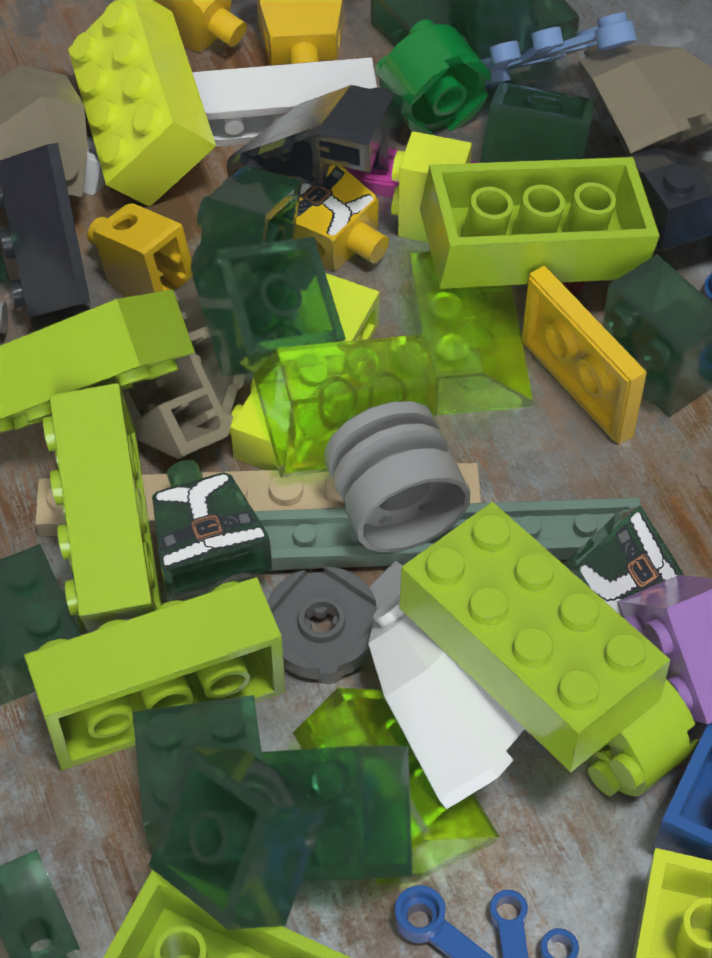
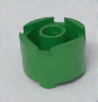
(436, 76)

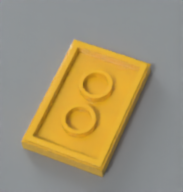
(582, 356)

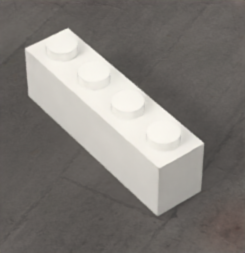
(251, 99)

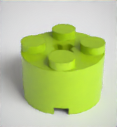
(645, 748)

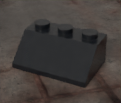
(42, 235)

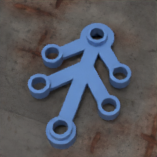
(548, 46)

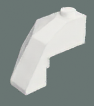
(441, 709)

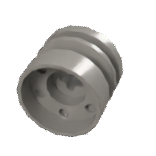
(396, 477)

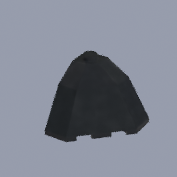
(342, 128)
(677, 194)

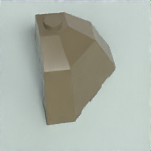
(649, 93)
(40, 111)
(192, 404)

